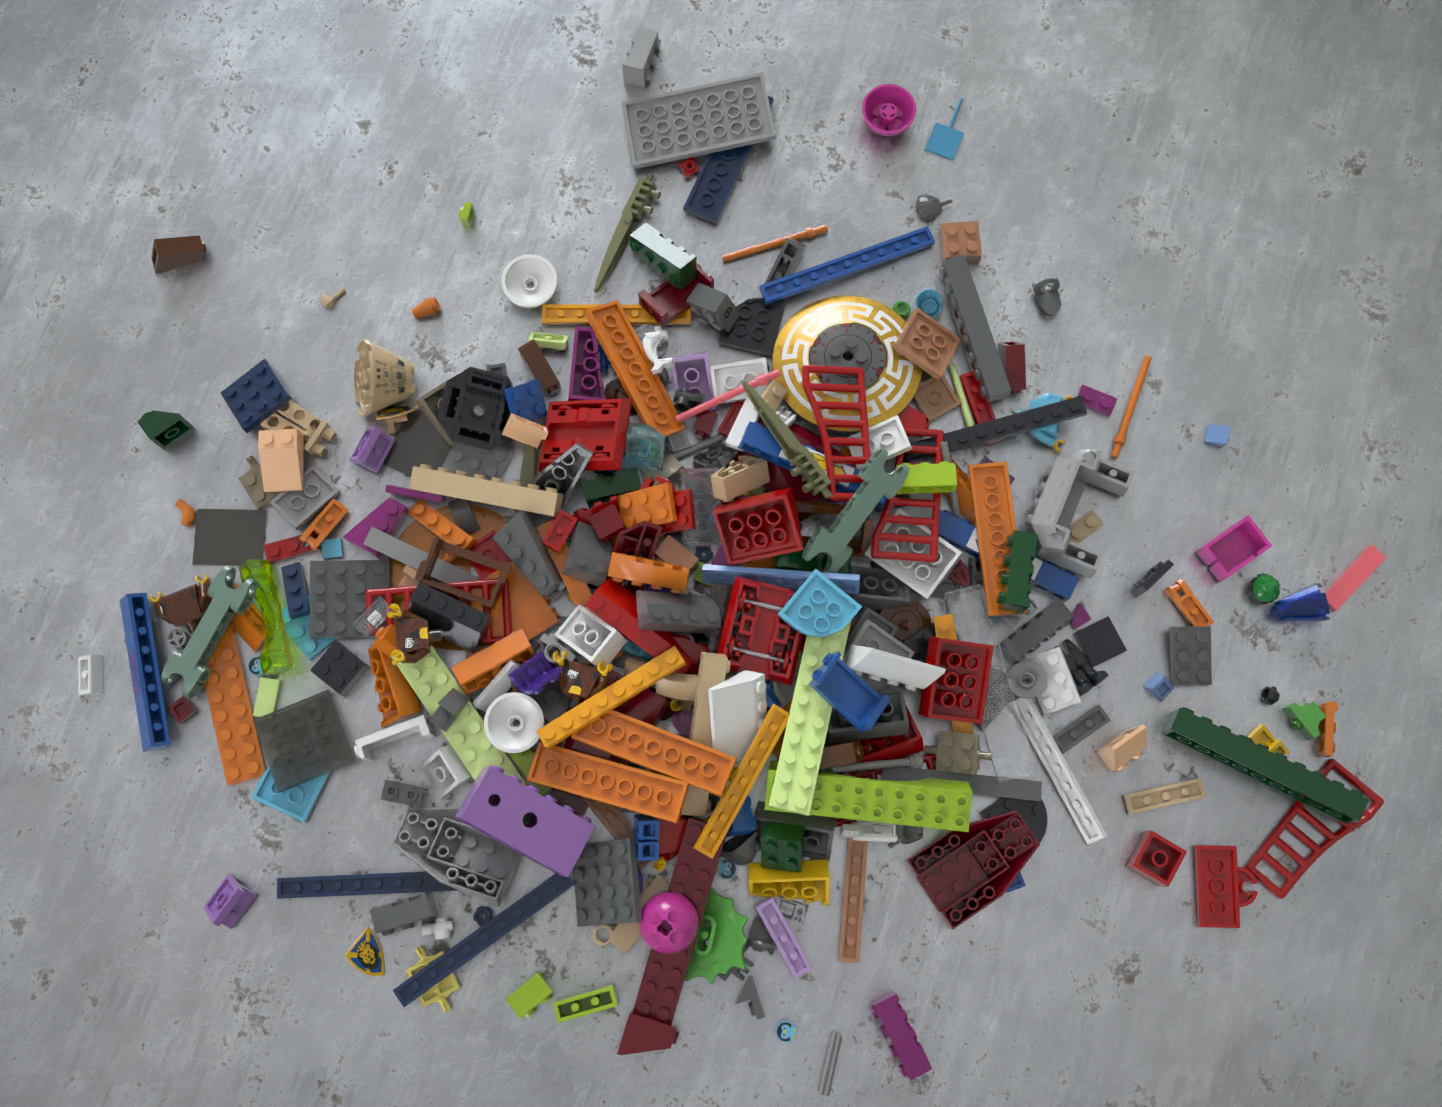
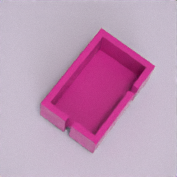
(1234, 548)

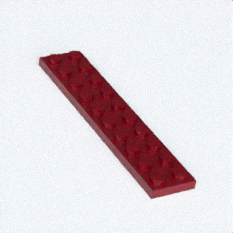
(667, 972)

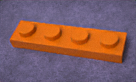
(440, 525)

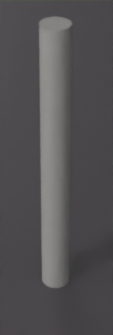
(953, 495)

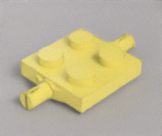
(441, 990)

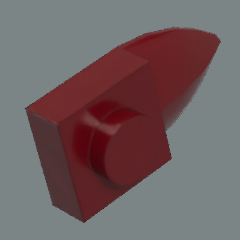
(960, 574)

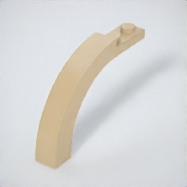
(675, 684)

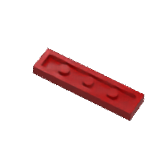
(980, 409)

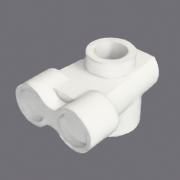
(440, 929)

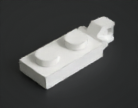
(869, 831)

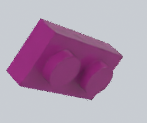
(1097, 400)

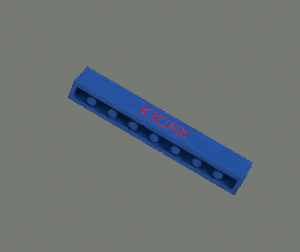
(144, 672)

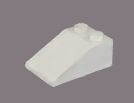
(590, 636)

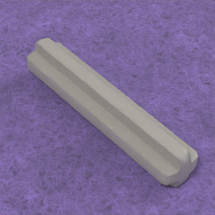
(830, 1064)

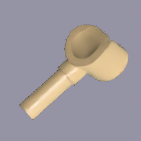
(329, 301)

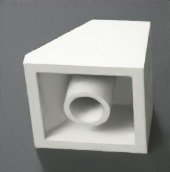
(445, 771)

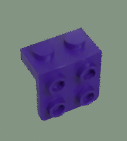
(534, 674)

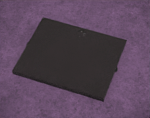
(417, 444)
(228, 536)

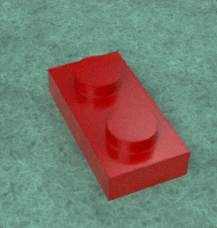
(559, 531)

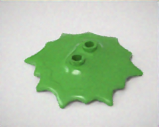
(724, 937)

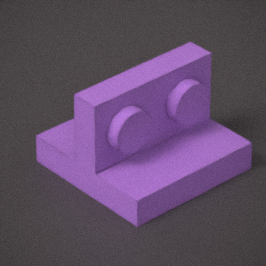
(372, 449)
(228, 902)

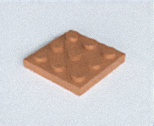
(927, 343)

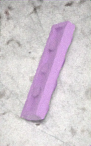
(783, 937)

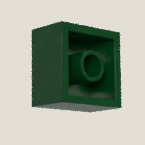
(782, 846)

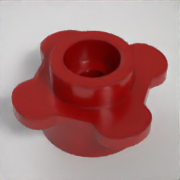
(688, 172)

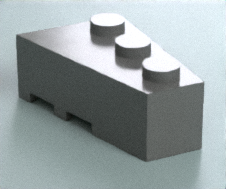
(404, 913)

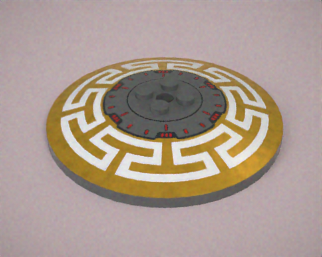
(823, 335)

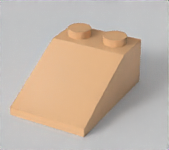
(281, 459)
(1123, 748)

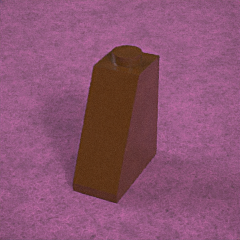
(176, 252)
(539, 368)
(841, 753)

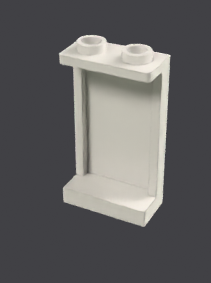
(365, 744)

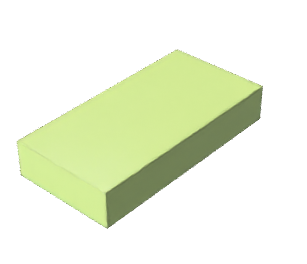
(266, 696)

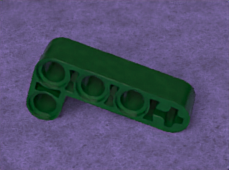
(794, 561)

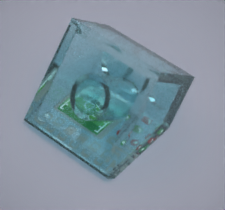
(644, 447)

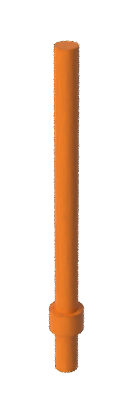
(809, 233)
(1120, 439)

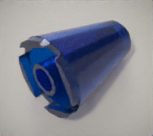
(1302, 605)

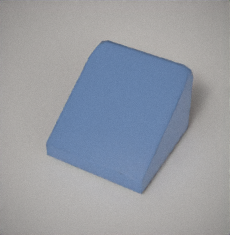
(1217, 435)
(1159, 686)

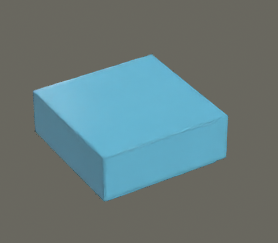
(332, 549)

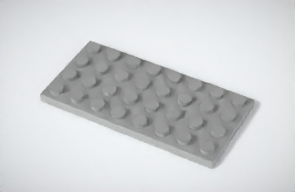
(698, 120)

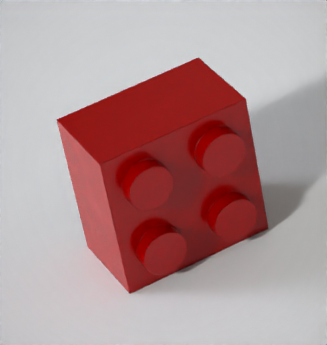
(1156, 858)

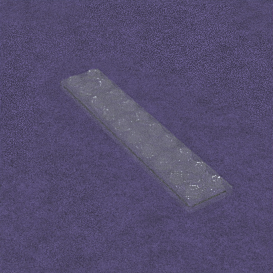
(1002, 718)

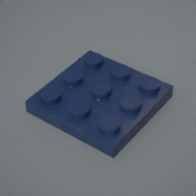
(256, 395)

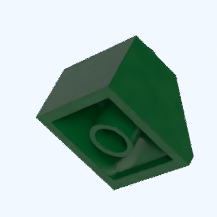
(164, 427)

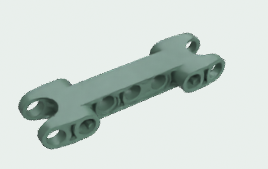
(850, 519)
(193, 660)

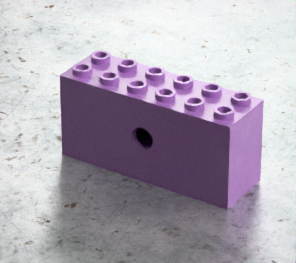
(497, 810)

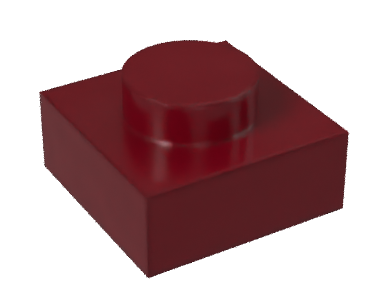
(182, 709)

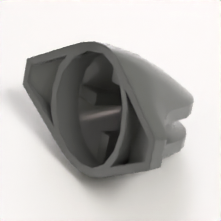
(741, 848)

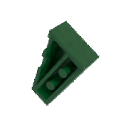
(613, 485)

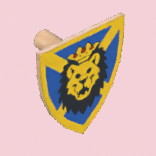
(395, 414)
(366, 954)

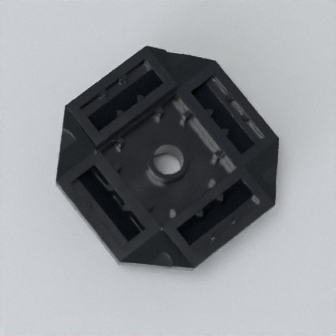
(457, 414)

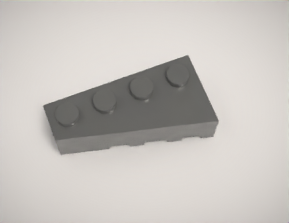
(525, 548)
(1034, 631)

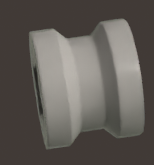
(174, 638)

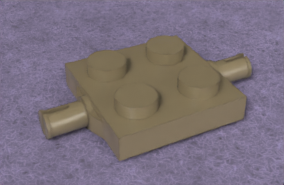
(253, 485)
(958, 752)

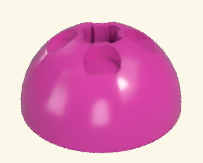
(888, 110)
(668, 911)

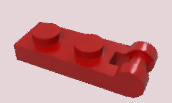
(287, 549)

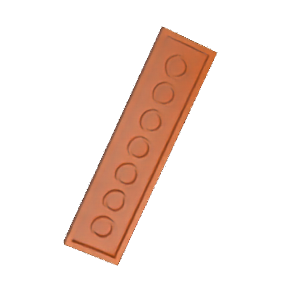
(634, 368)
(993, 524)
(233, 713)
(659, 751)
(609, 782)

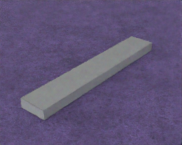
(413, 556)

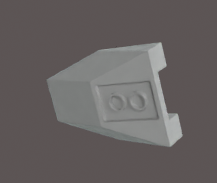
(456, 852)

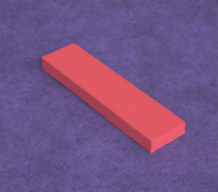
(1354, 577)

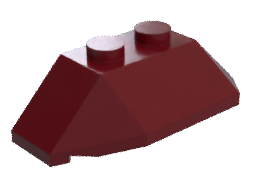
(637, 541)

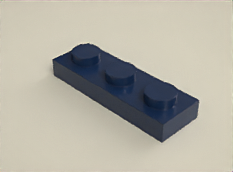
(295, 590)

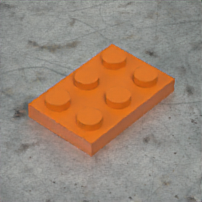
(648, 504)

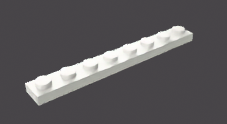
(1060, 772)

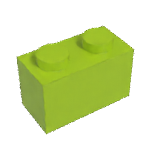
(530, 995)

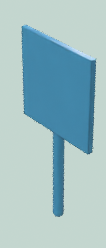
(945, 139)

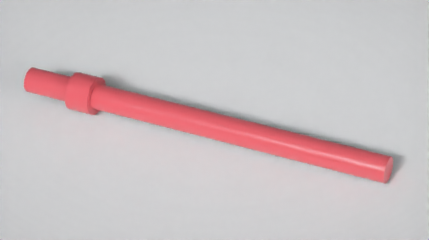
(761, 380)

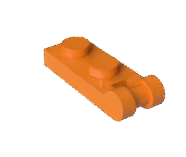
(324, 523)
(1188, 604)
(1327, 728)

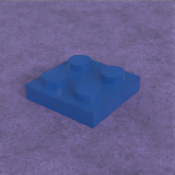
(526, 400)

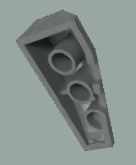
(565, 472)

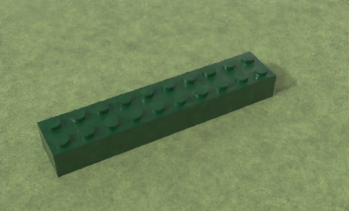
(1264, 766)

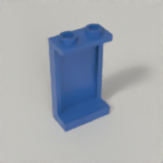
(848, 692)

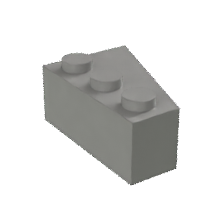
(641, 57)

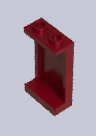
(668, 302)

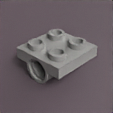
(553, 644)

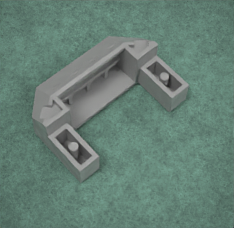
(1060, 500)

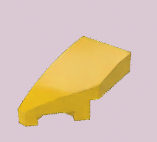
(1263, 736)

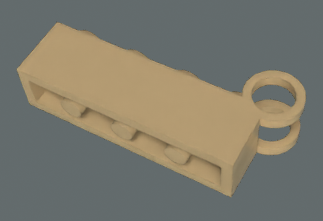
(626, 934)

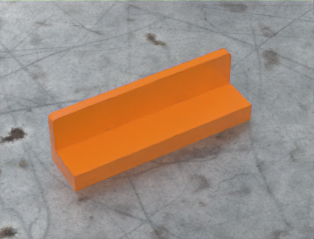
(964, 494)
(250, 626)

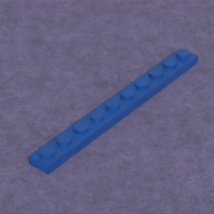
(846, 265)

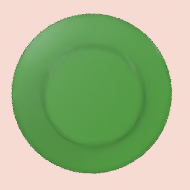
(902, 309)

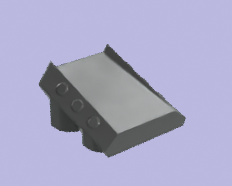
(716, 456)

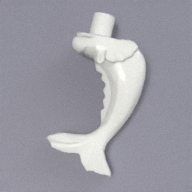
(650, 344)

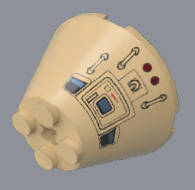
(380, 378)

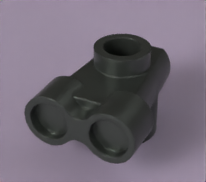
(685, 399)
(975, 571)

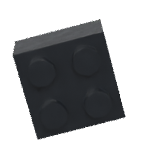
(340, 668)

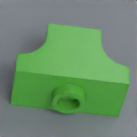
(1305, 718)

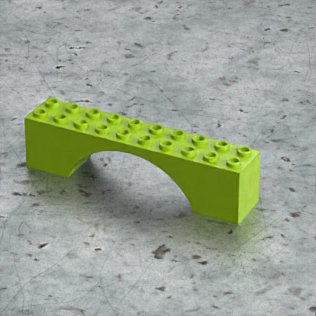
(912, 803)

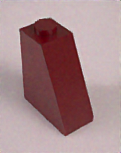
(1013, 361)
(646, 1035)

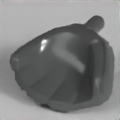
(930, 206)
(907, 834)

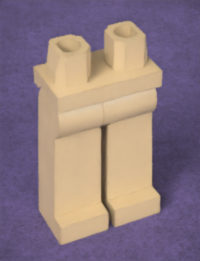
(313, 428)

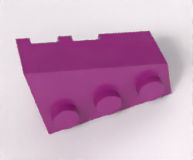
(386, 518)

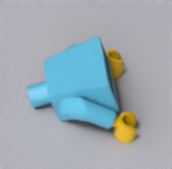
(1049, 433)

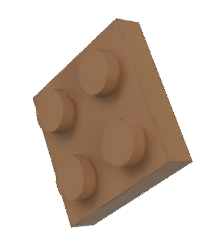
(936, 398)

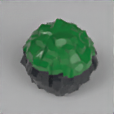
(1264, 588)

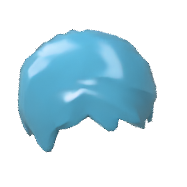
(929, 302)

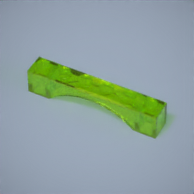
(276, 652)

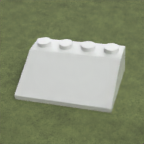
(920, 576)
(892, 667)
(737, 712)

